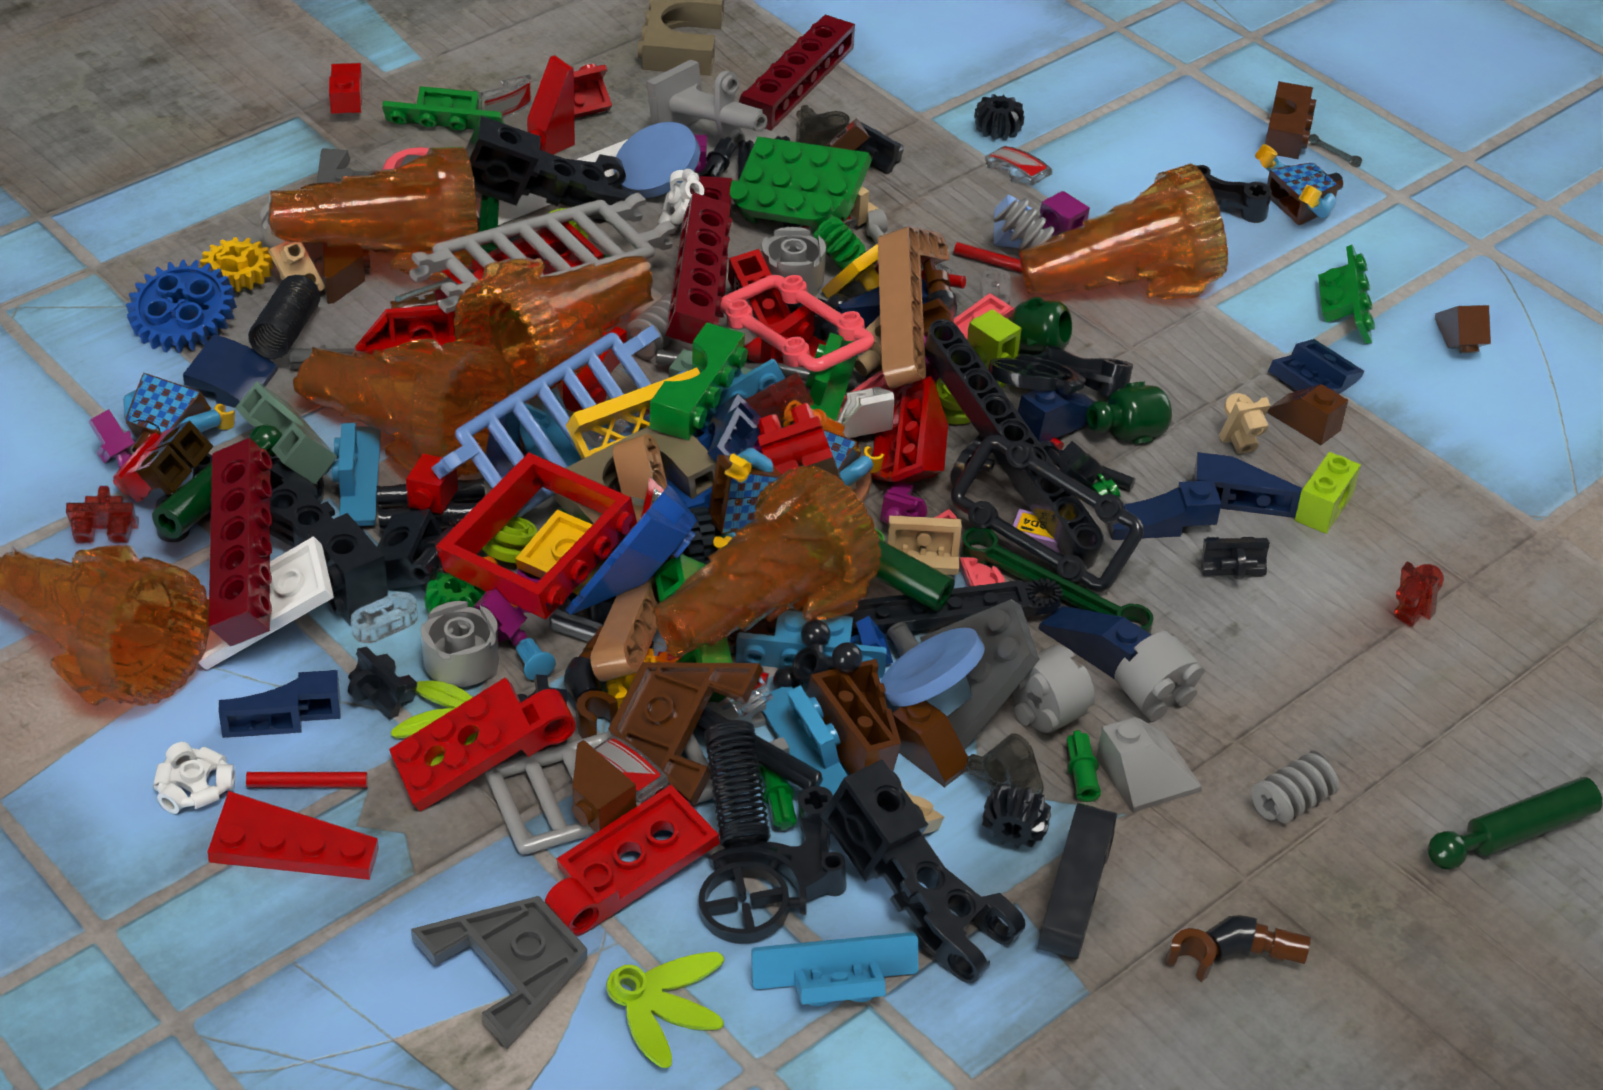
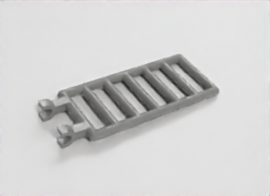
(567, 752)

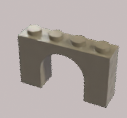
(666, 48)
(683, 463)

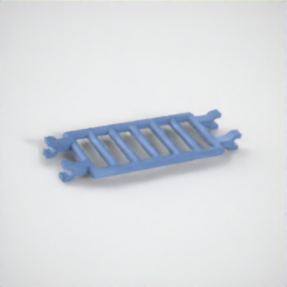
(540, 387)

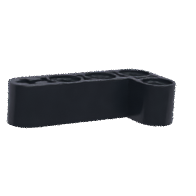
(1077, 880)

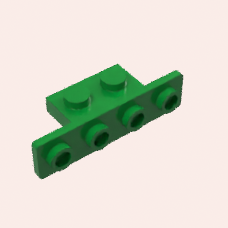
(441, 108)
(1345, 292)
(830, 385)

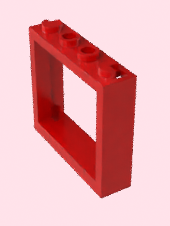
(459, 547)

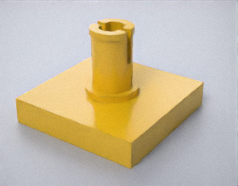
(859, 270)
(552, 543)

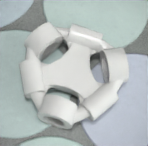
(679, 196)
(184, 771)

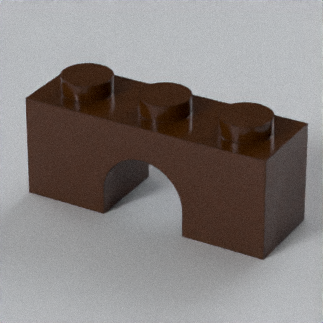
(1291, 119)

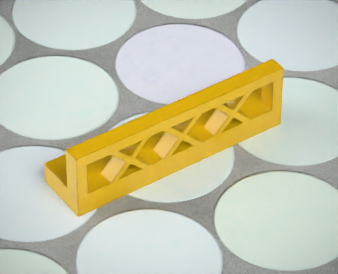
(615, 409)

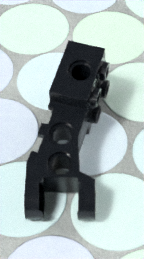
(510, 165)
(351, 557)
(884, 838)

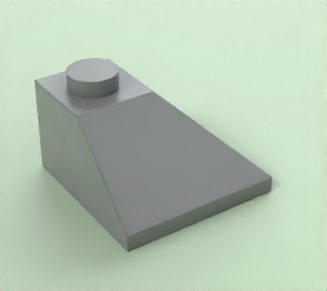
(1144, 764)

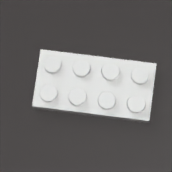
(296, 588)

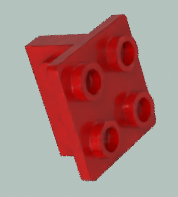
(590, 90)
(797, 324)

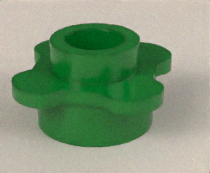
(1105, 487)

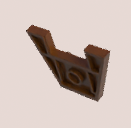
(666, 707)

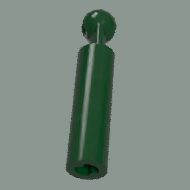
(194, 498)
(914, 577)
(1517, 822)

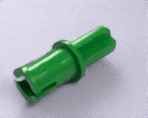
(1083, 767)
(779, 798)

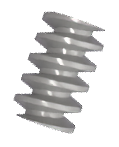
(1024, 224)
(657, 316)
(1295, 788)

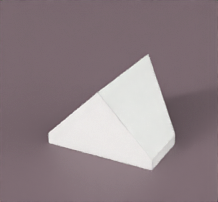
(867, 412)

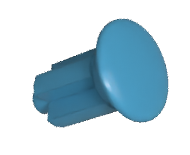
(535, 660)

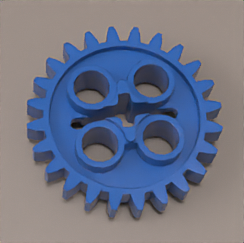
(181, 306)

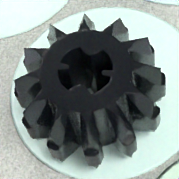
(999, 116)
(1016, 815)

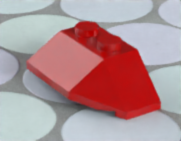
(406, 325)
(918, 438)

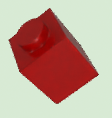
(426, 489)

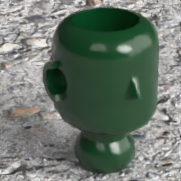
(1042, 324)
(1132, 413)

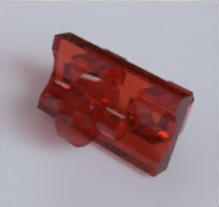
(778, 395)
(102, 513)
(1418, 592)

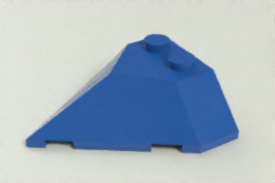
(656, 536)

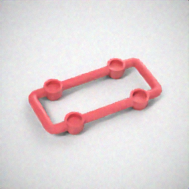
(794, 349)

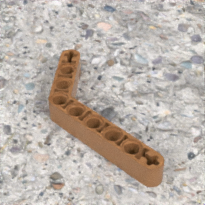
(901, 303)
(630, 622)

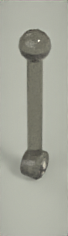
(1354, 161)

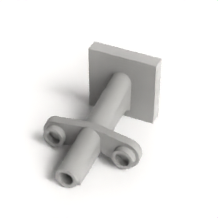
(679, 99)

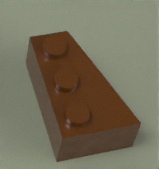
(859, 714)

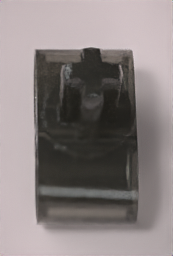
(819, 128)
(1007, 763)

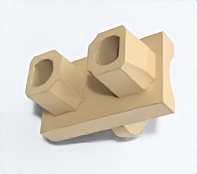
(293, 259)
(1244, 422)

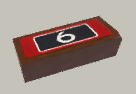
(850, 137)

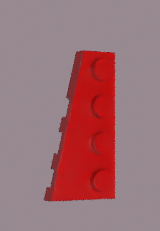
(280, 839)

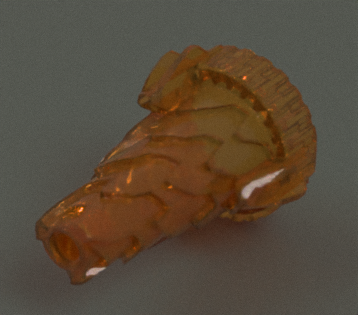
(386, 210)
(1163, 235)
(548, 318)
(411, 393)
(802, 550)
(124, 620)

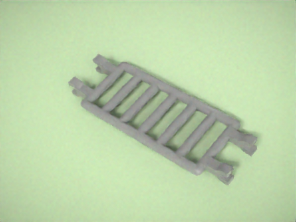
(614, 214)

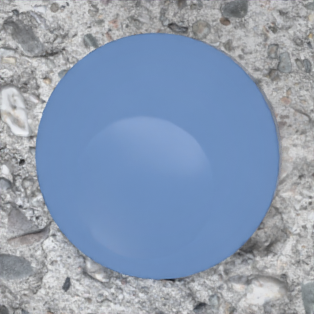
(654, 155)
(932, 666)

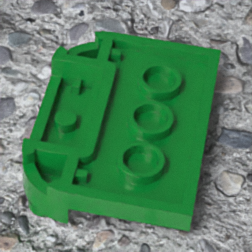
(799, 182)

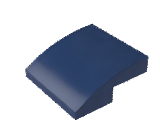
(1315, 365)
(228, 370)

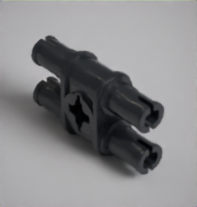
(397, 496)

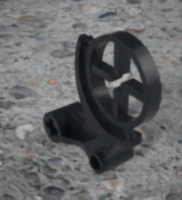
(1249, 197)
(1062, 370)
(807, 866)

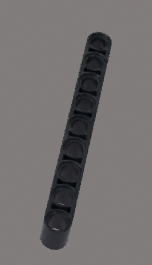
(994, 414)

